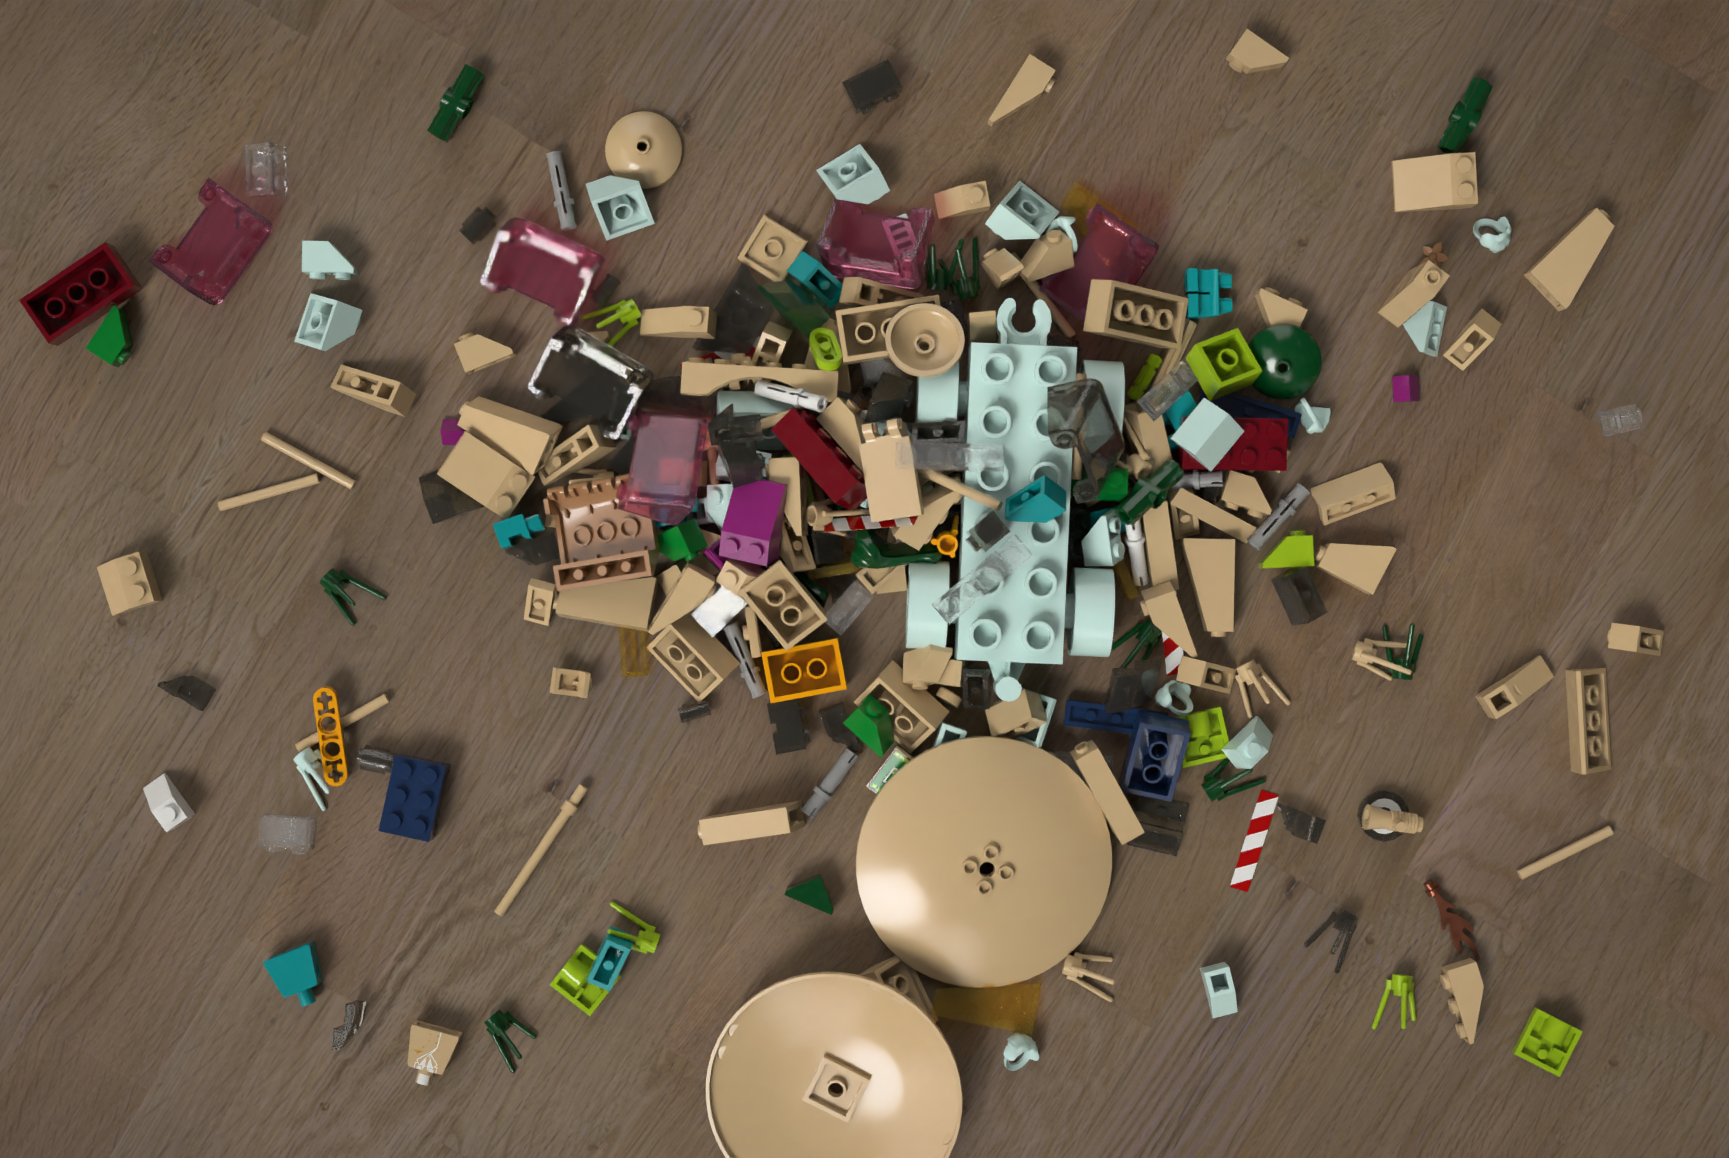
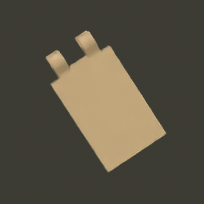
(889, 490)

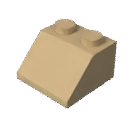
(129, 583)

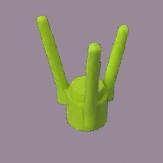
(625, 311)
(646, 940)
(1401, 986)

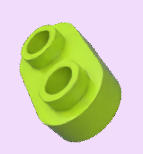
(825, 349)

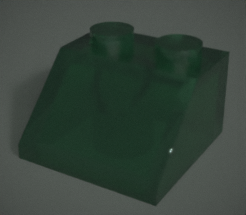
(796, 305)

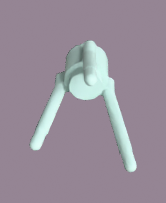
(308, 763)

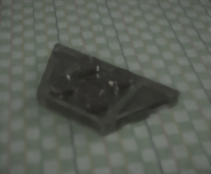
(740, 316)

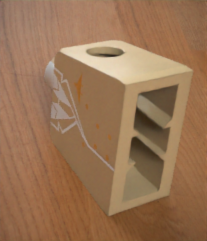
(431, 1049)

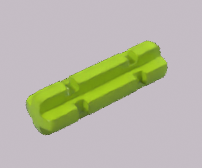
(1144, 377)

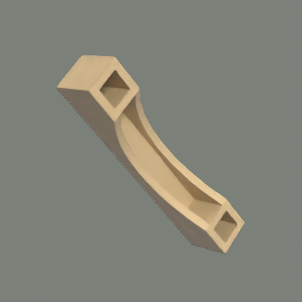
(706, 378)

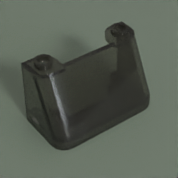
(591, 378)
(1084, 419)

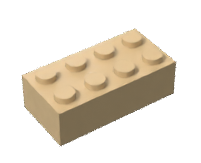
(1135, 314)
(864, 329)

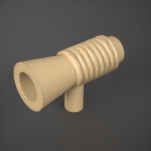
(1391, 820)

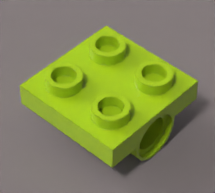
(1206, 737)
(572, 981)
(1547, 1042)

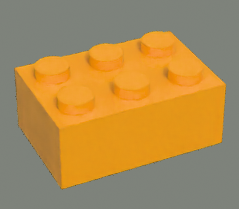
(804, 670)

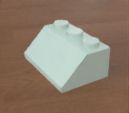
(749, 403)

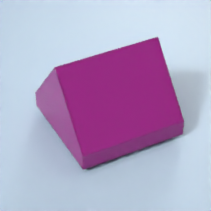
(1405, 388)
(451, 431)
(713, 557)

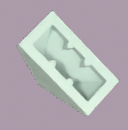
(1426, 327)

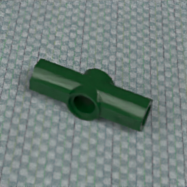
(456, 103)
(1465, 116)
(1149, 492)

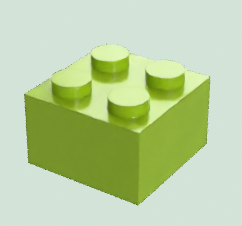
(1223, 364)

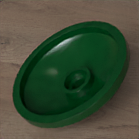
(1289, 346)

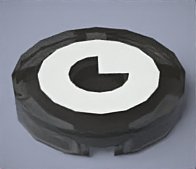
(1387, 801)

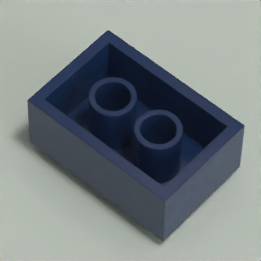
(1154, 755)
(414, 797)

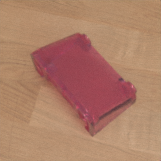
(876, 245)
(215, 246)
(1107, 253)
(542, 268)
(663, 466)

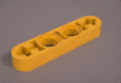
(326, 736)

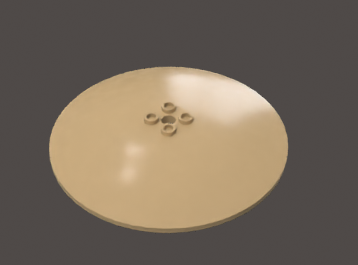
(971, 807)
(823, 1028)

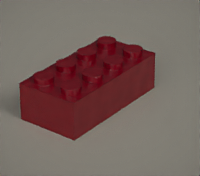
(80, 294)
(1258, 448)
(822, 458)

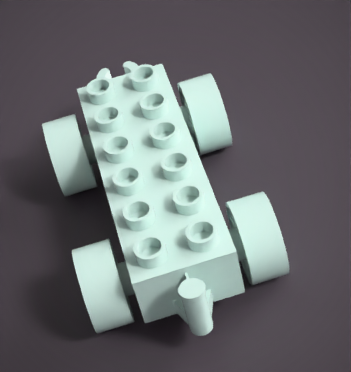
(1029, 609)

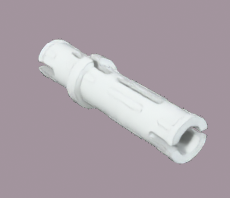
(798, 397)
(1134, 539)

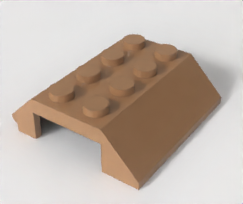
(598, 539)

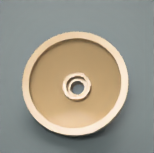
(650, 166)
(924, 326)

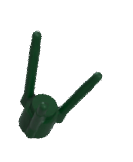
(937, 278)
(966, 286)
(335, 584)
(1146, 635)
(1407, 662)
(1217, 788)
(497, 1025)

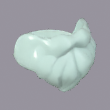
(1064, 224)
(1494, 242)
(1313, 418)
(1181, 691)
(1017, 1045)

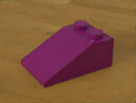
(754, 523)

